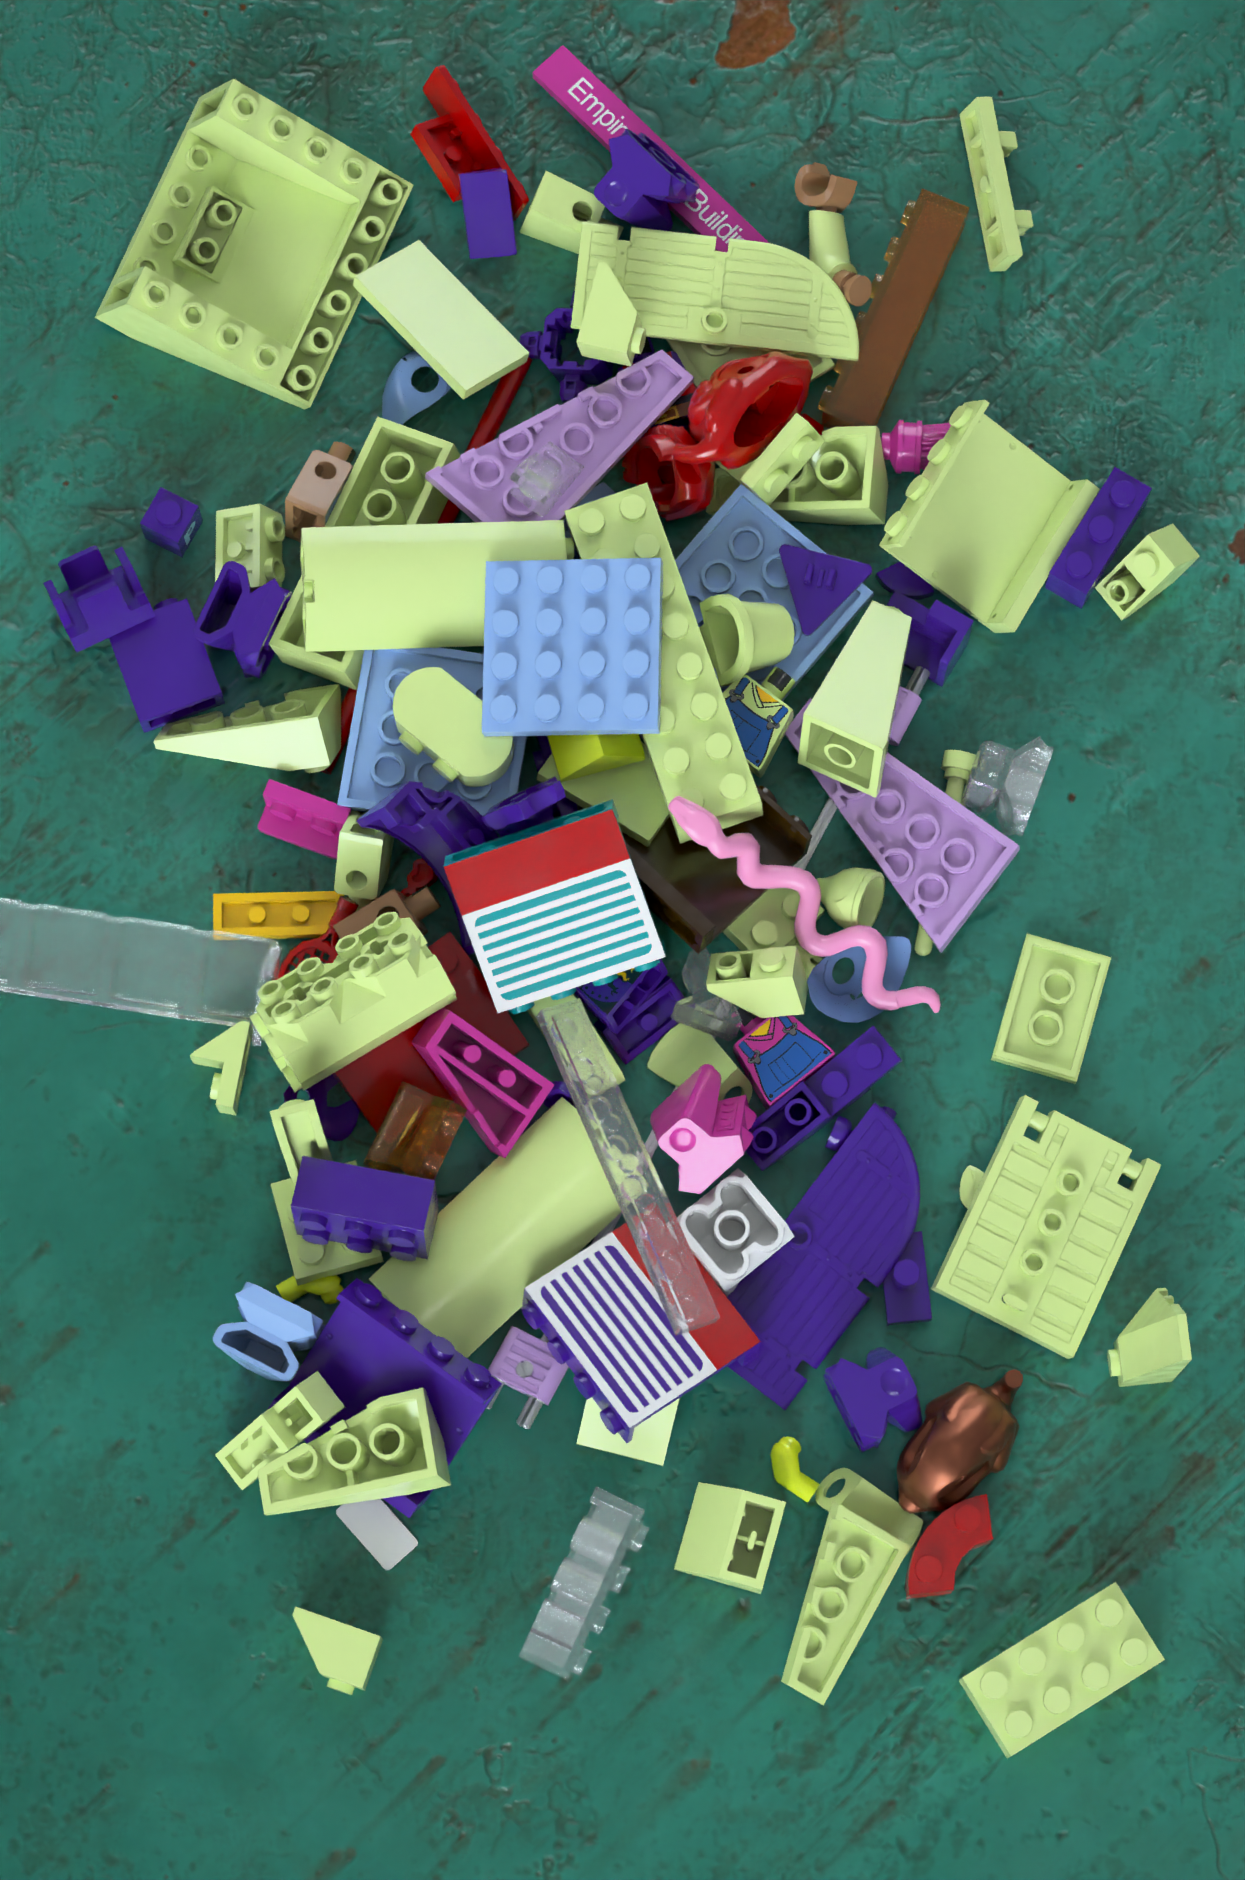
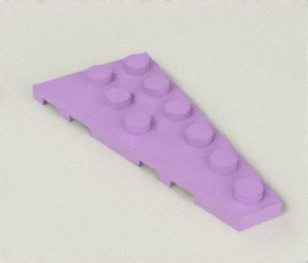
(590, 428)
(923, 842)

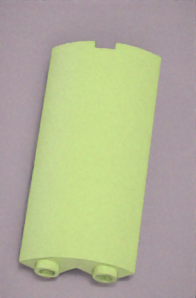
(410, 580)
(505, 1232)

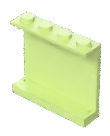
(986, 519)

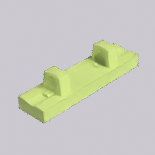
(986, 154)

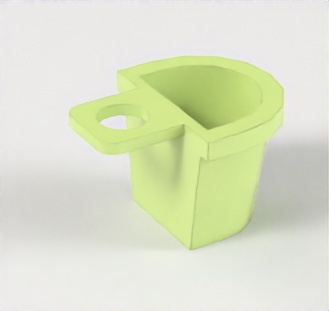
(744, 635)

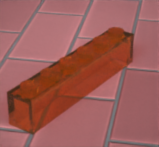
(896, 311)

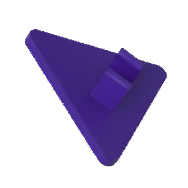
(819, 583)

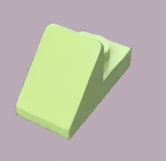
(230, 1053)

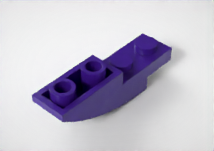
(821, 1098)

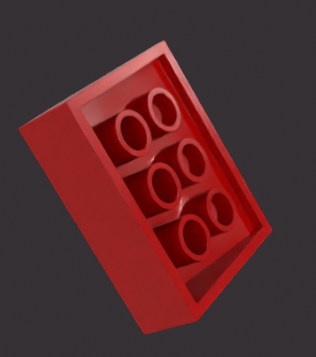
(377, 1075)

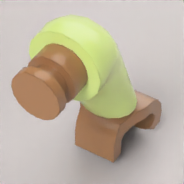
(827, 232)

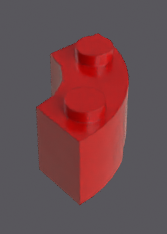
(945, 1544)

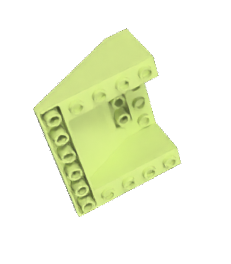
(254, 246)

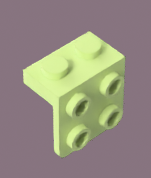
(779, 461)

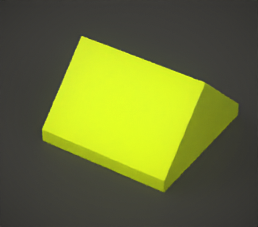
(589, 754)

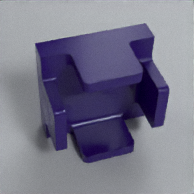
(98, 599)

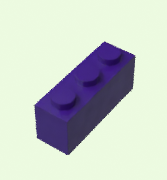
(1098, 537)

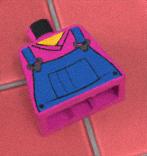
(778, 1054)

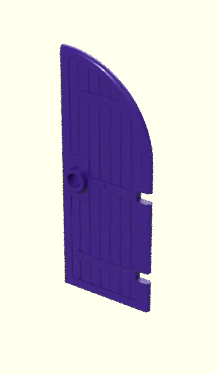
(845, 1230)

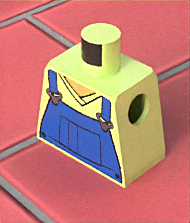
(760, 716)

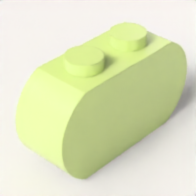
(446, 724)

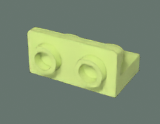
(253, 539)

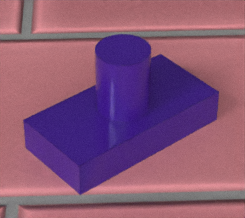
(907, 1286)

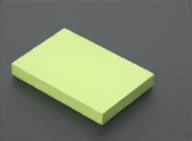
(631, 787)
(1051, 1008)

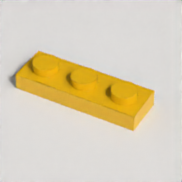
(275, 913)

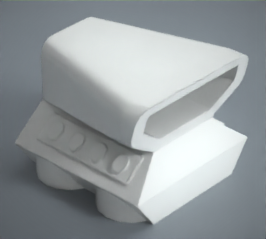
(733, 1230)

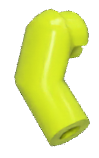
(327, 1287)
(787, 1470)

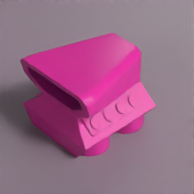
(701, 1131)

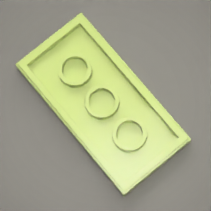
(441, 319)

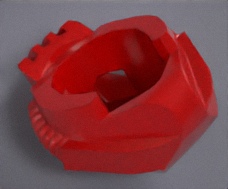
(687, 485)

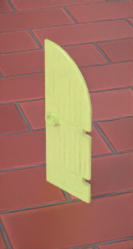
(736, 298)

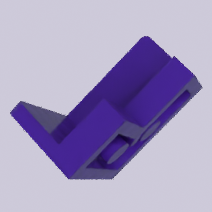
(935, 636)

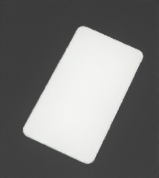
(378, 1530)

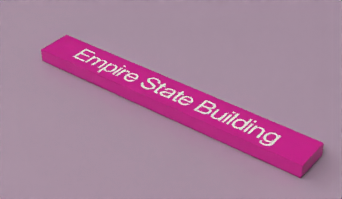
(608, 118)

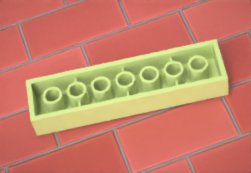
(697, 740)

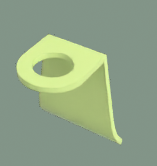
(686, 1050)
(871, 1504)

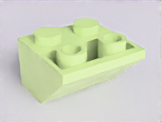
(730, 1536)

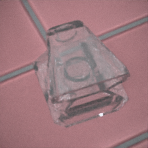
(1007, 782)

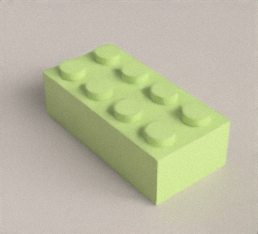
(1061, 1670)

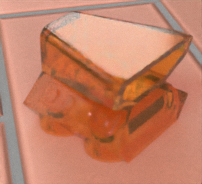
(415, 1133)

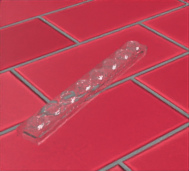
(628, 1167)

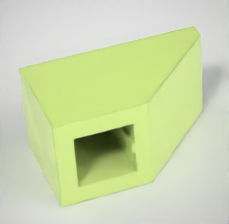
(1147, 570)
(760, 980)

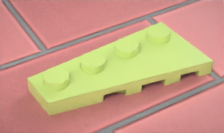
(842, 1595)

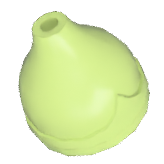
(853, 896)

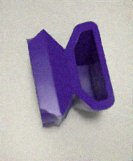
(643, 182)
(242, 618)
(874, 1396)

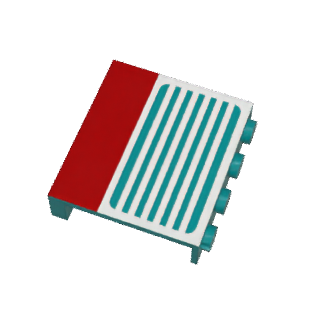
(554, 908)

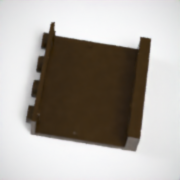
(703, 893)

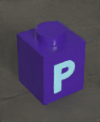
(171, 522)

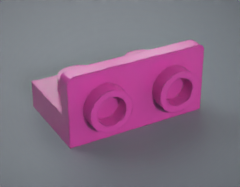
(302, 819)

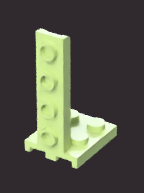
(301, 1135)

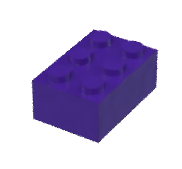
(364, 1208)

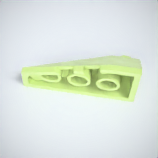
(837, 485)
(281, 736)
(1152, 1344)
(371, 1456)

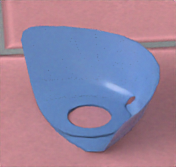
(400, 398)
(835, 998)

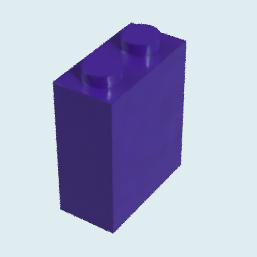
(166, 666)

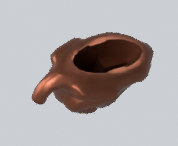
(958, 1444)

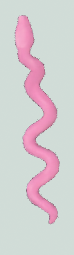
(707, 831)

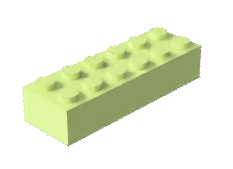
(381, 490)

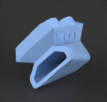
(269, 1334)

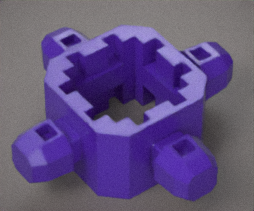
(548, 348)

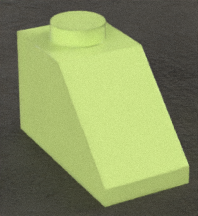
(610, 322)
(339, 1650)

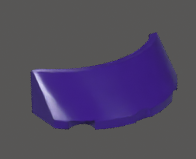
(433, 827)

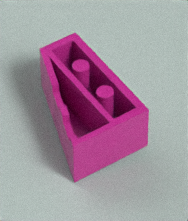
(482, 1078)

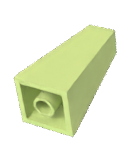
(855, 706)

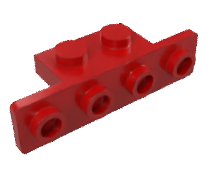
(459, 141)

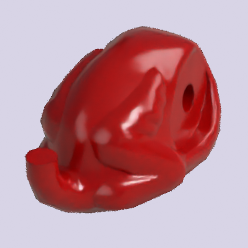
(744, 408)

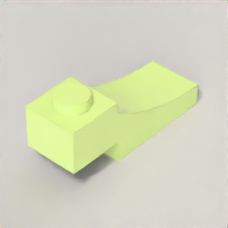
(280, 1429)

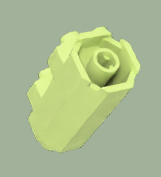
(345, 1008)

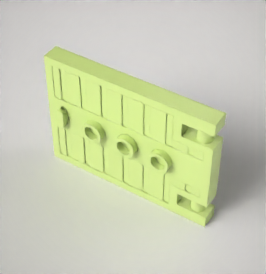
(1045, 1228)

